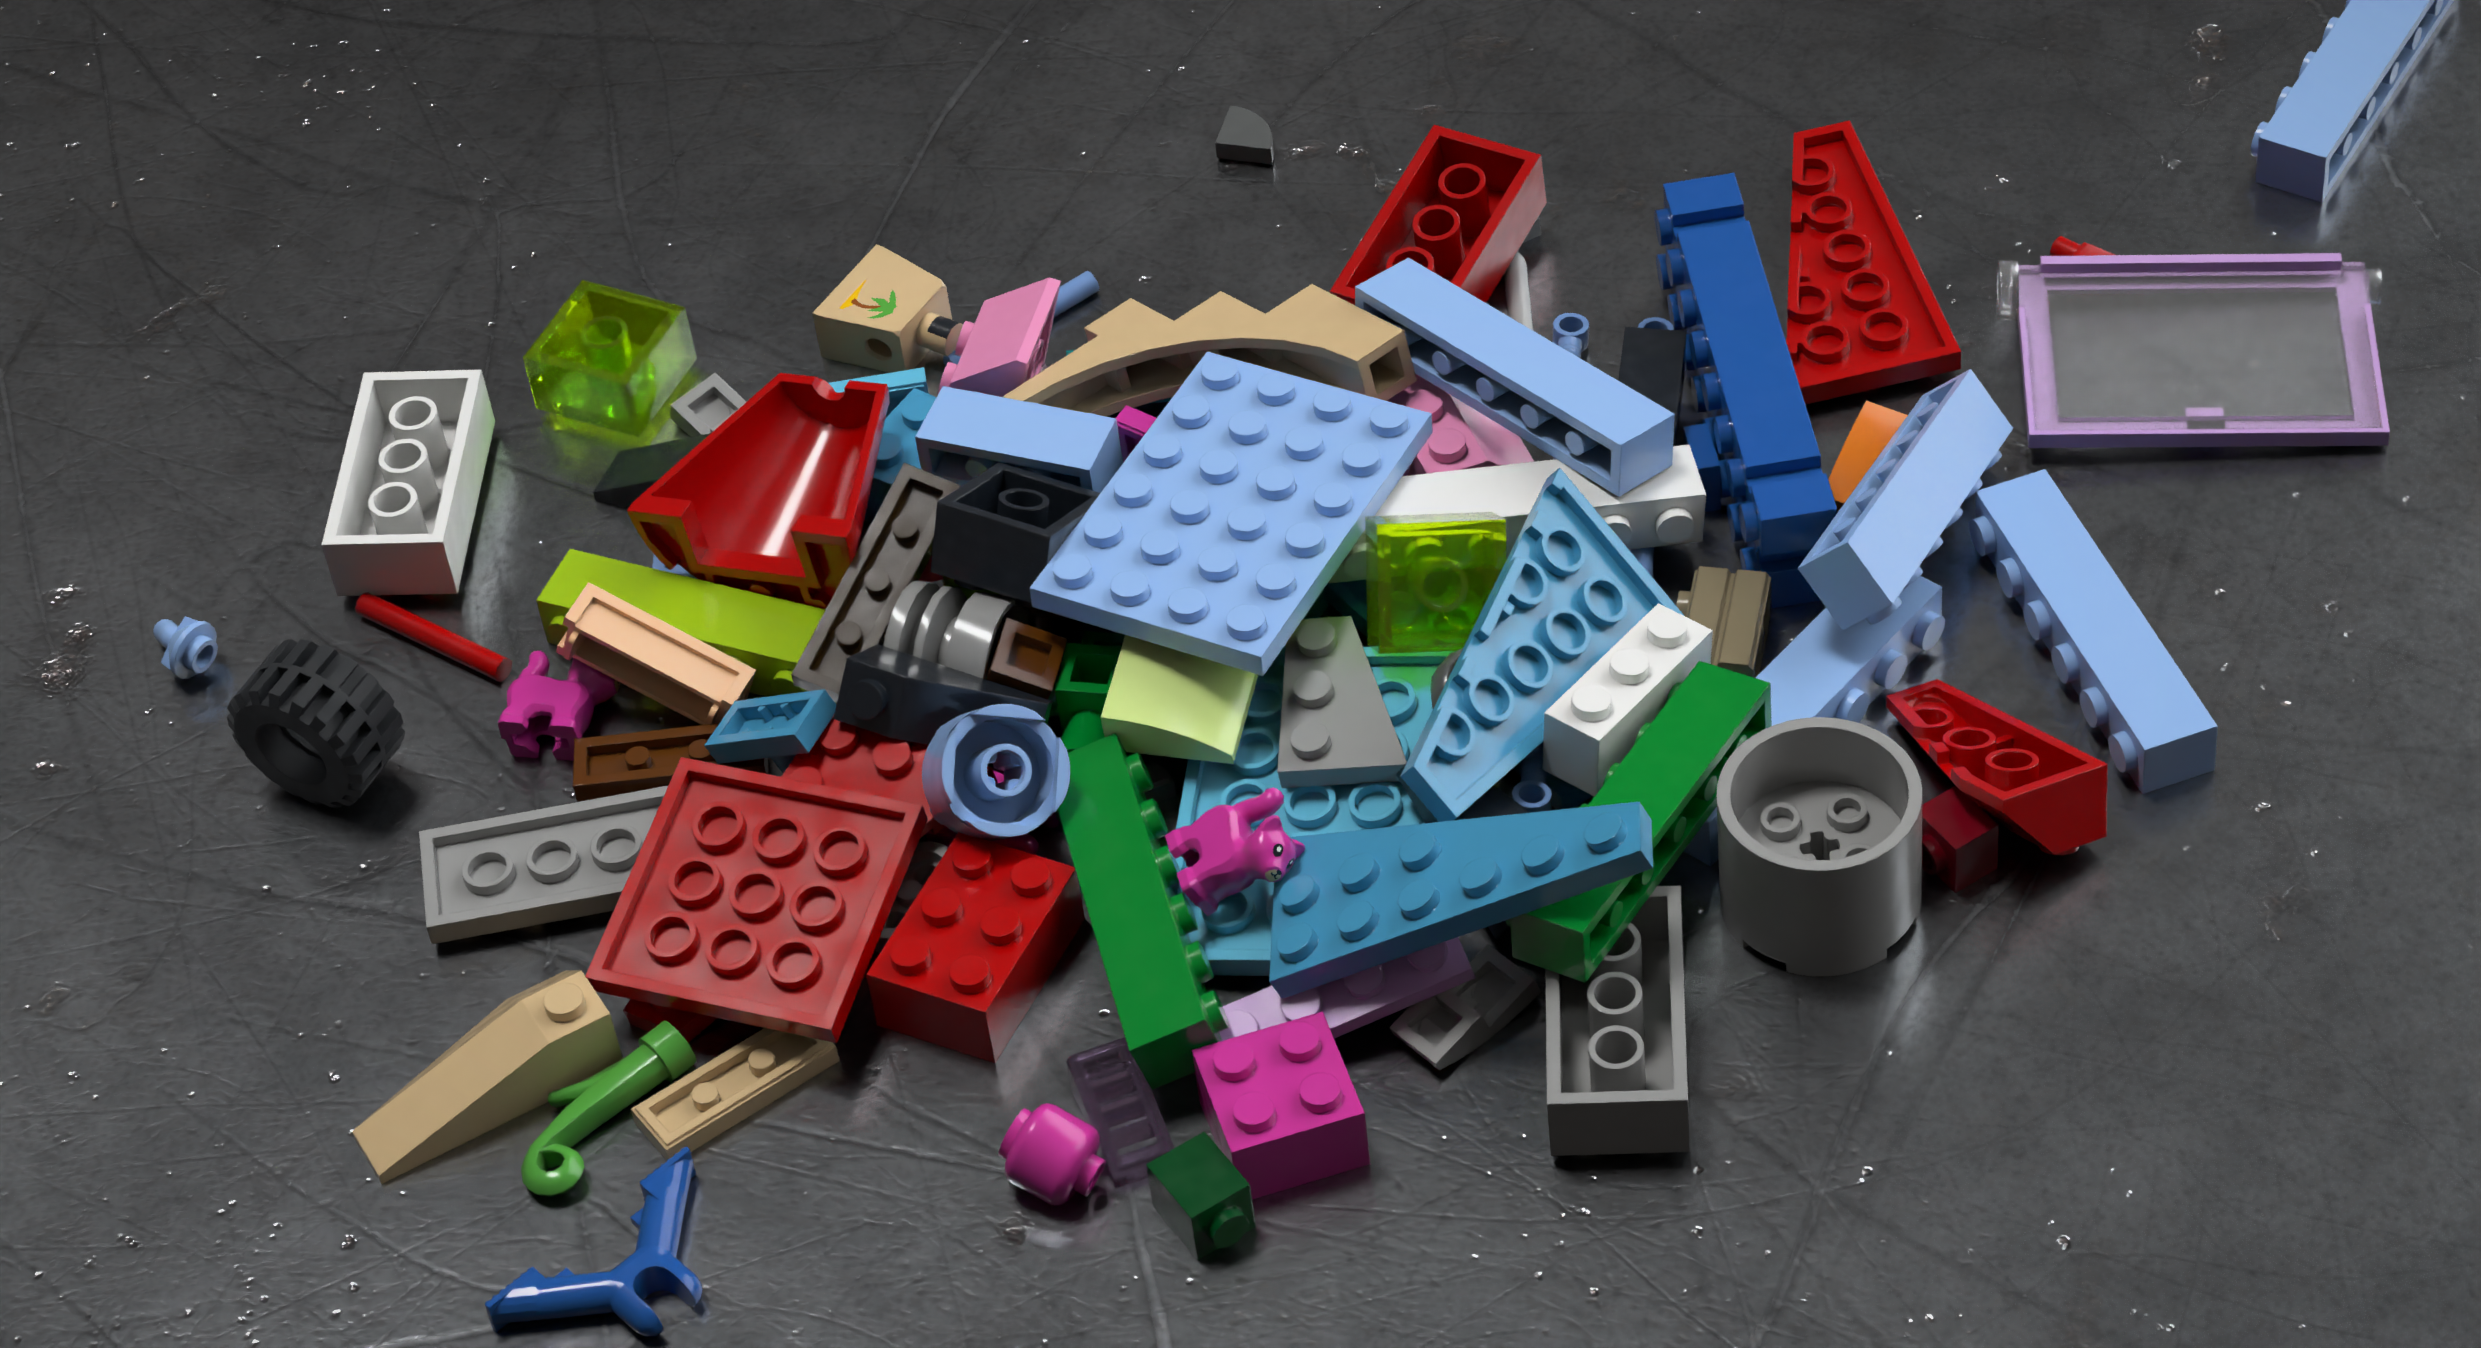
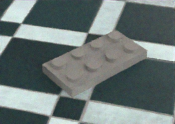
(532, 865)

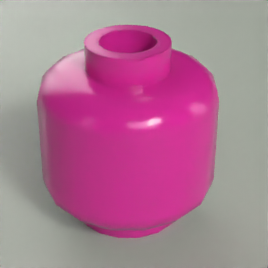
(1052, 1154)

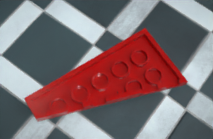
(1854, 284)

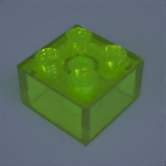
(610, 358)
(1430, 578)

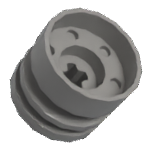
(948, 627)

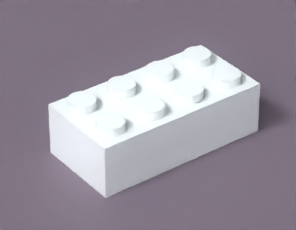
(409, 483)

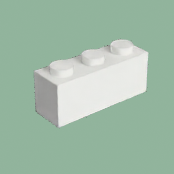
(1625, 689)

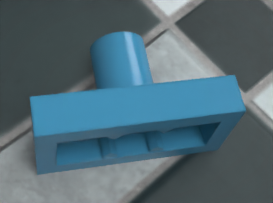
(771, 727)

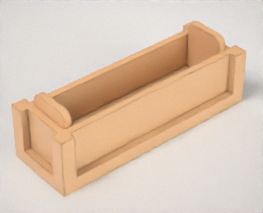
(653, 657)

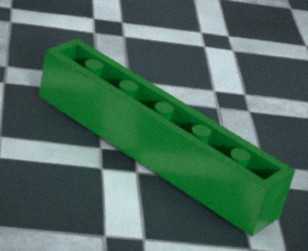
(1676, 781)
(1136, 913)

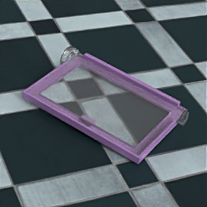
(2197, 350)

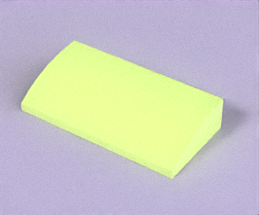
(1176, 703)

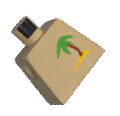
(886, 315)

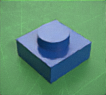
(1707, 462)

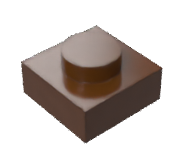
(1026, 658)

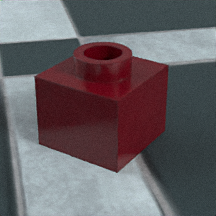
(1958, 840)

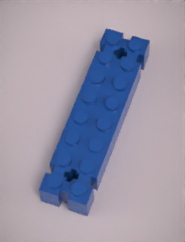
(1744, 381)

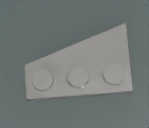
(1333, 711)

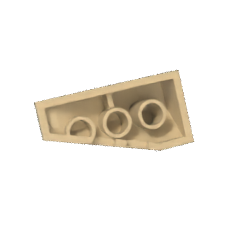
(493, 1074)

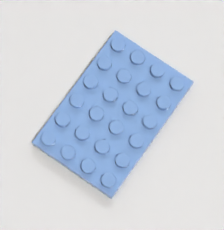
(1232, 512)

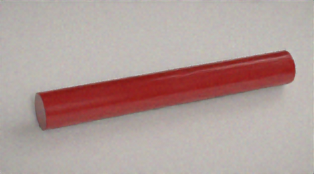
(433, 636)

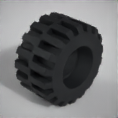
(315, 723)

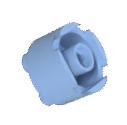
(1015, 742)

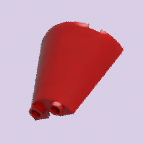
(772, 491)

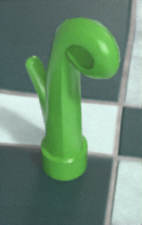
(595, 1100)

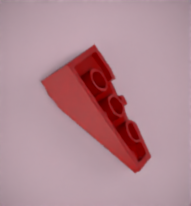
(2008, 767)

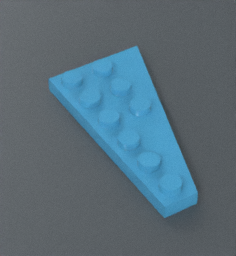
(1547, 621)
(1410, 887)

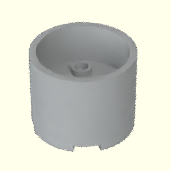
(1820, 844)

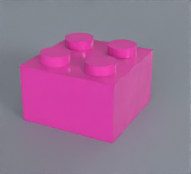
(1282, 1105)

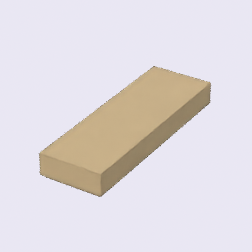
(730, 1089)

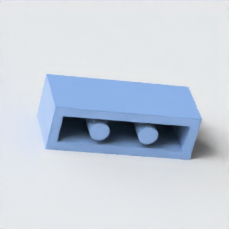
(977, 430)

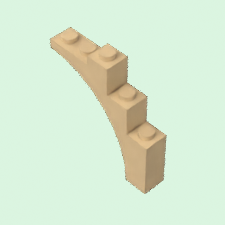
(1146, 357)

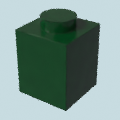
(1201, 1196)

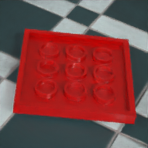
(757, 899)

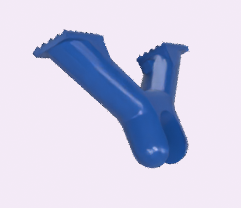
(624, 1288)

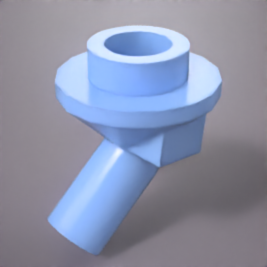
(188, 646)

